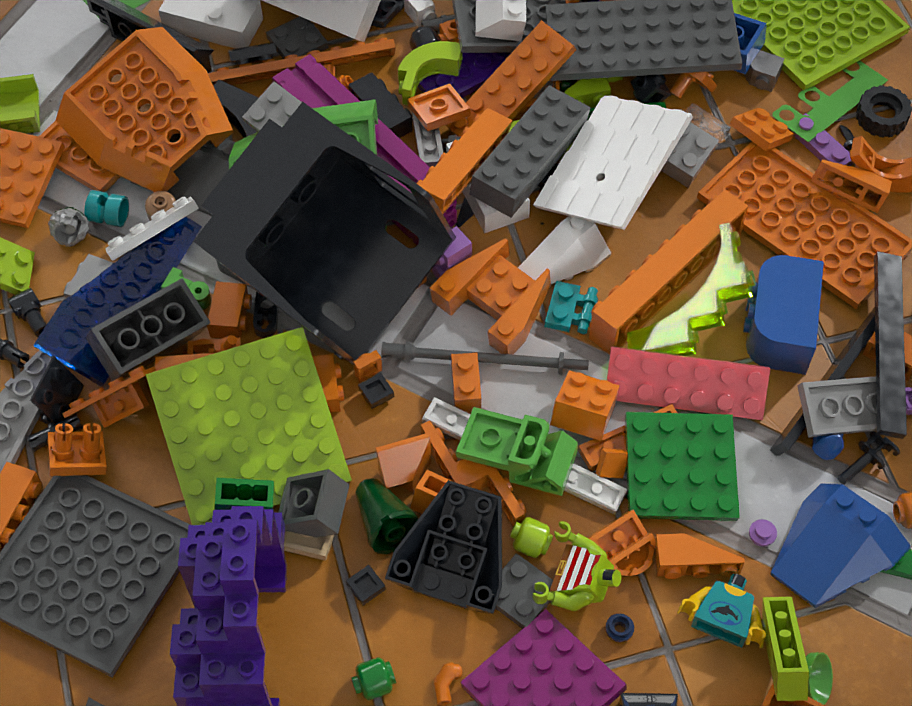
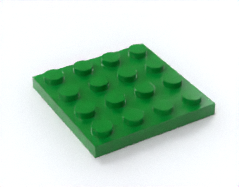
(681, 466)

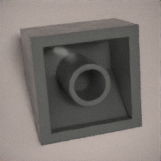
(314, 503)

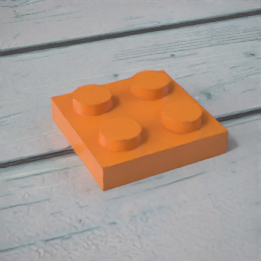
(438, 107)
(762, 128)

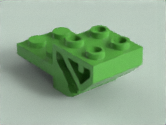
(521, 448)

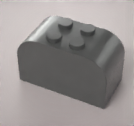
(147, 330)

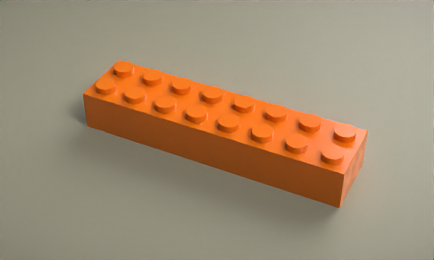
(665, 272)

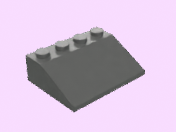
(201, 171)

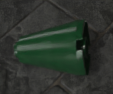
(383, 516)

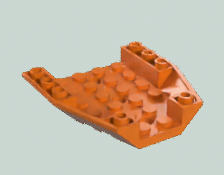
(137, 144)

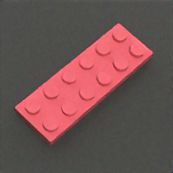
(689, 382)

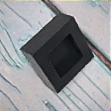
(376, 390)
(365, 585)

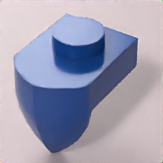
(828, 446)

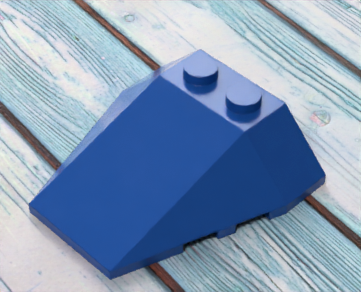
(836, 545)

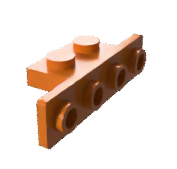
(117, 402)

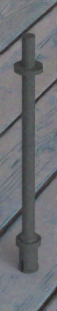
(409, 352)

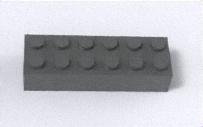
(529, 151)

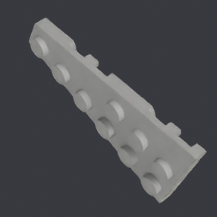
(17, 412)

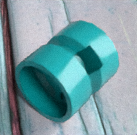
(102, 207)

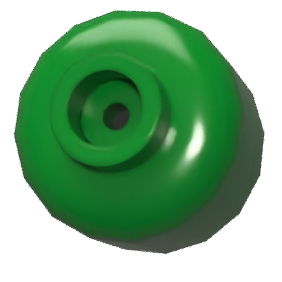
(373, 678)

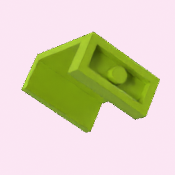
(19, 104)

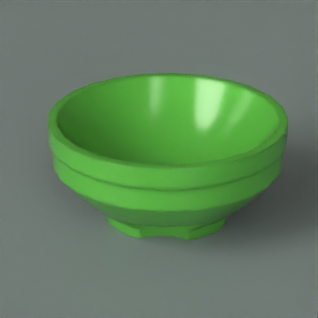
(820, 676)

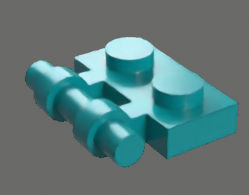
(563, 305)

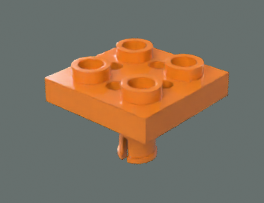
(685, 79)

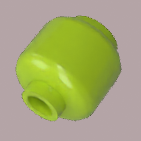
(531, 537)

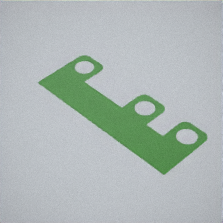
(832, 107)

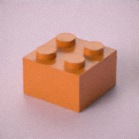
(584, 405)

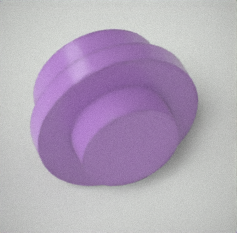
(762, 532)

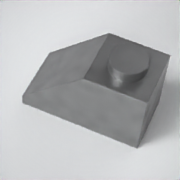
(764, 71)

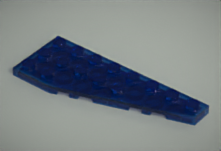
(113, 291)

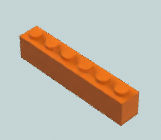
(464, 158)

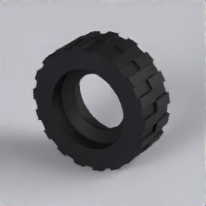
(883, 96)

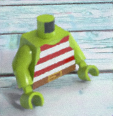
(581, 574)

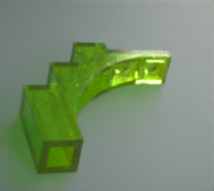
(706, 309)

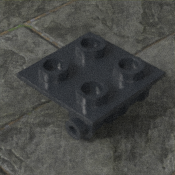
(55, 392)

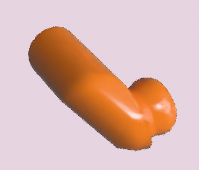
(442, 681)

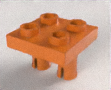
(76, 452)

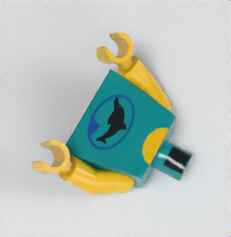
(726, 612)

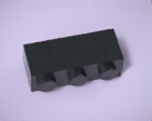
(388, 106)

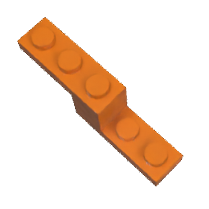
(474, 474)

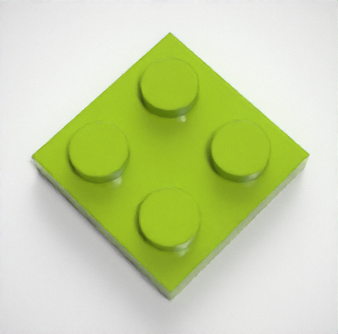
(15, 267)

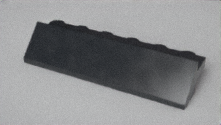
(125, 20)

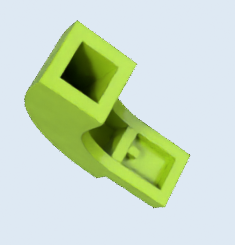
(427, 60)

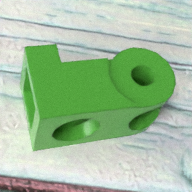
(199, 289)

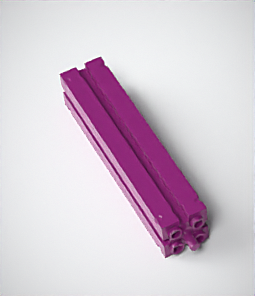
(320, 88)

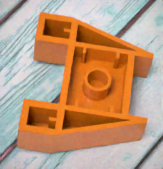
(498, 290)

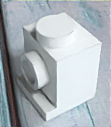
(419, 10)

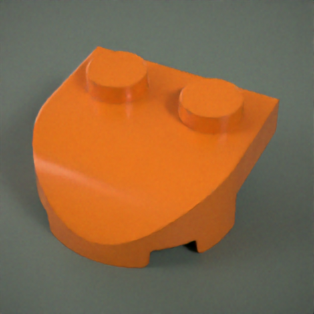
(626, 544)

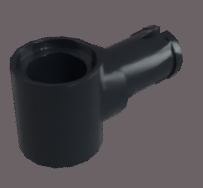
(28, 308)

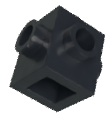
(650, 88)

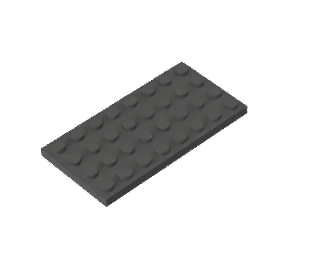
(646, 37)

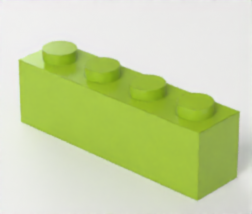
(785, 649)

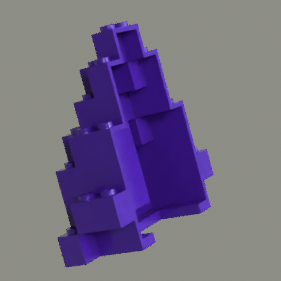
(219, 640)

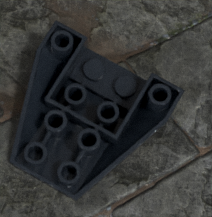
(454, 550)

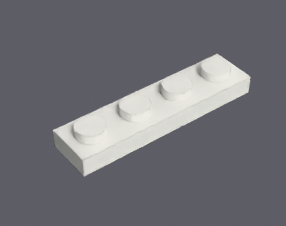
(159, 222)

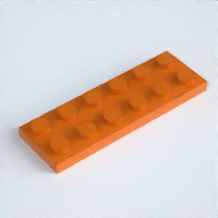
(519, 76)

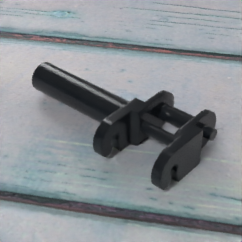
(869, 456)

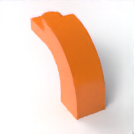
(894, 170)

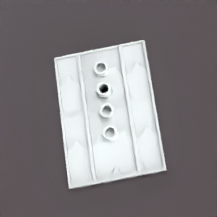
(613, 161)

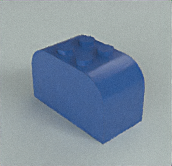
(784, 313)

